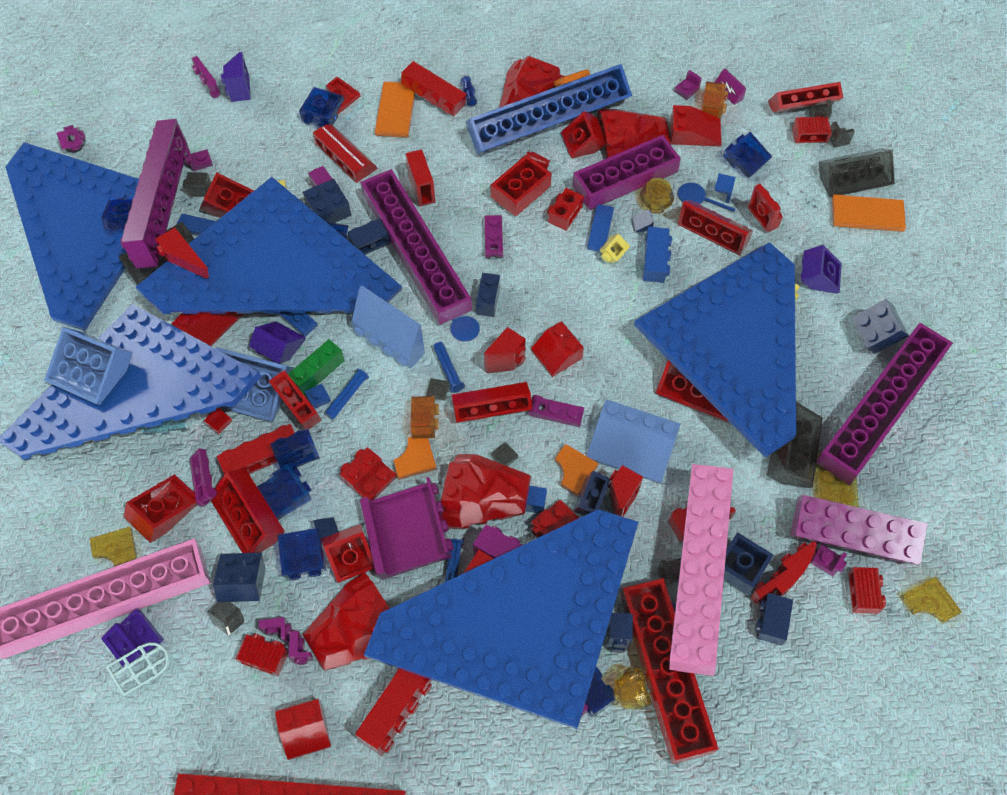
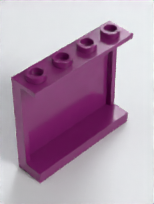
(406, 530)

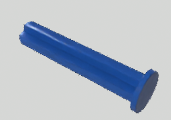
(447, 365)
(346, 393)
(453, 563)

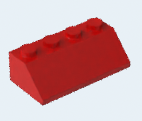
(714, 227)
(206, 326)
(679, 389)
(246, 512)

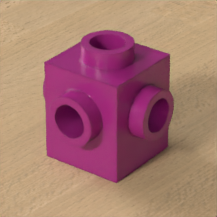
(66, 141)

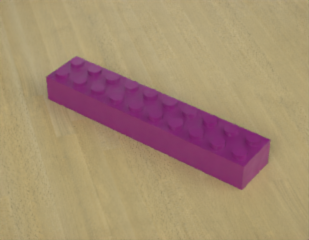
(155, 193)
(416, 247)
(884, 404)

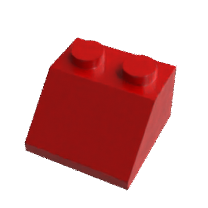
(583, 135)
(557, 349)
(505, 352)
(623, 489)
(348, 553)
(303, 729)

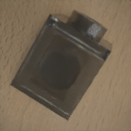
(669, 571)

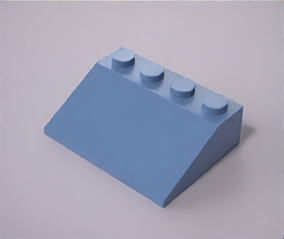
(387, 328)
(86, 365)
(261, 399)
(633, 440)

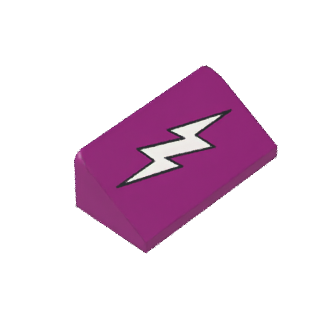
(735, 89)

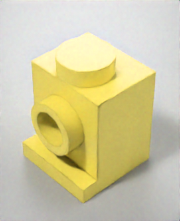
(618, 246)

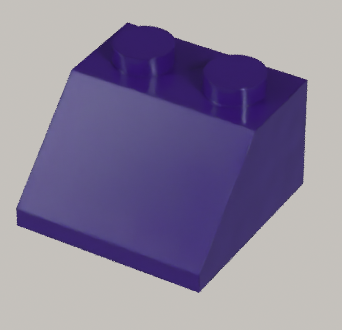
(236, 78)
(821, 270)
(276, 341)

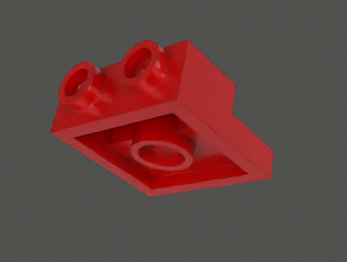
(765, 208)
(367, 474)
(552, 519)

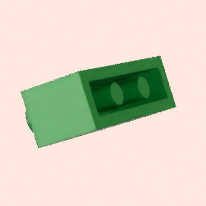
(317, 366)

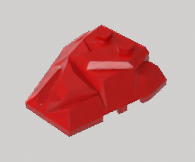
(528, 78)
(630, 129)
(482, 491)
(346, 624)

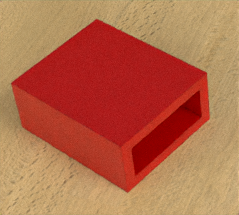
(420, 177)

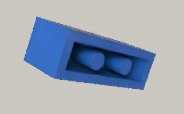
(657, 254)

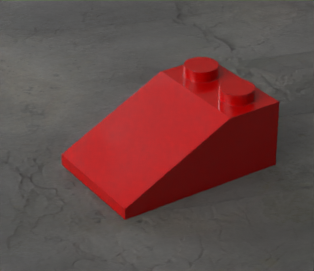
(694, 127)
(223, 195)
(160, 508)

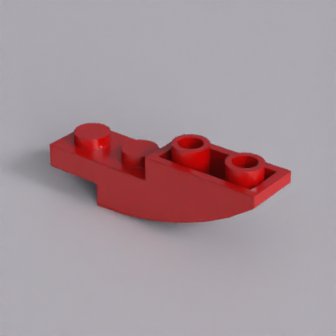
(789, 572)

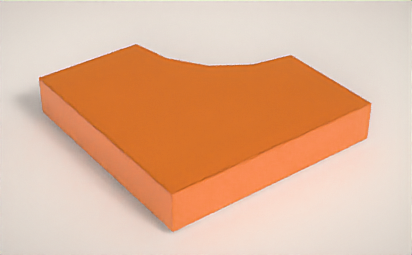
(572, 77)
(416, 459)
(575, 468)

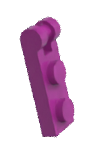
(205, 77)
(493, 236)
(556, 411)
(201, 477)

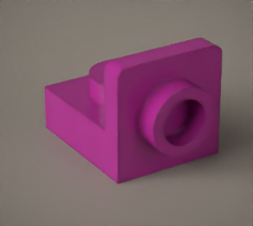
(688, 86)
(198, 160)
(829, 560)
(272, 626)
(296, 645)

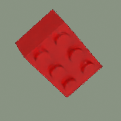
(521, 185)

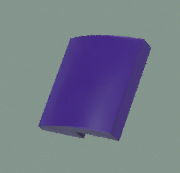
(129, 635)

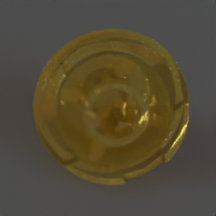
(657, 195)
(631, 689)

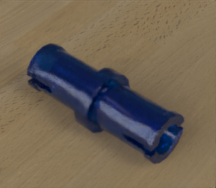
(469, 90)

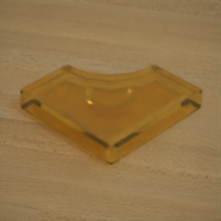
(114, 546)
(931, 599)

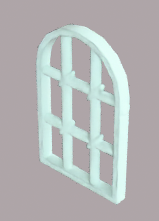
(129, 666)

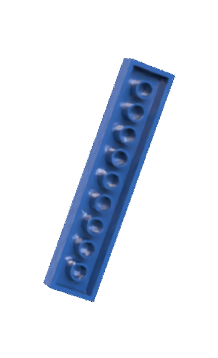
(548, 108)

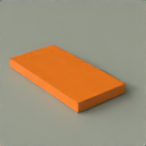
(395, 110)
(868, 213)

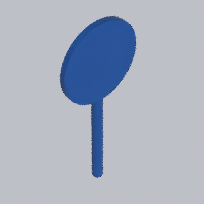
(696, 193)
(465, 328)

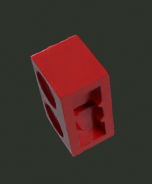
(565, 209)

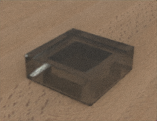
(438, 389)
(504, 454)

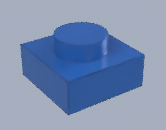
(318, 396)

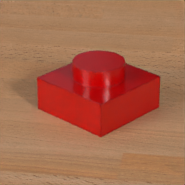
(217, 420)

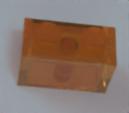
(714, 98)
(424, 417)

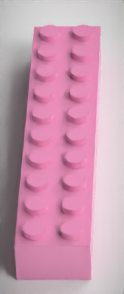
(702, 571)
(101, 597)

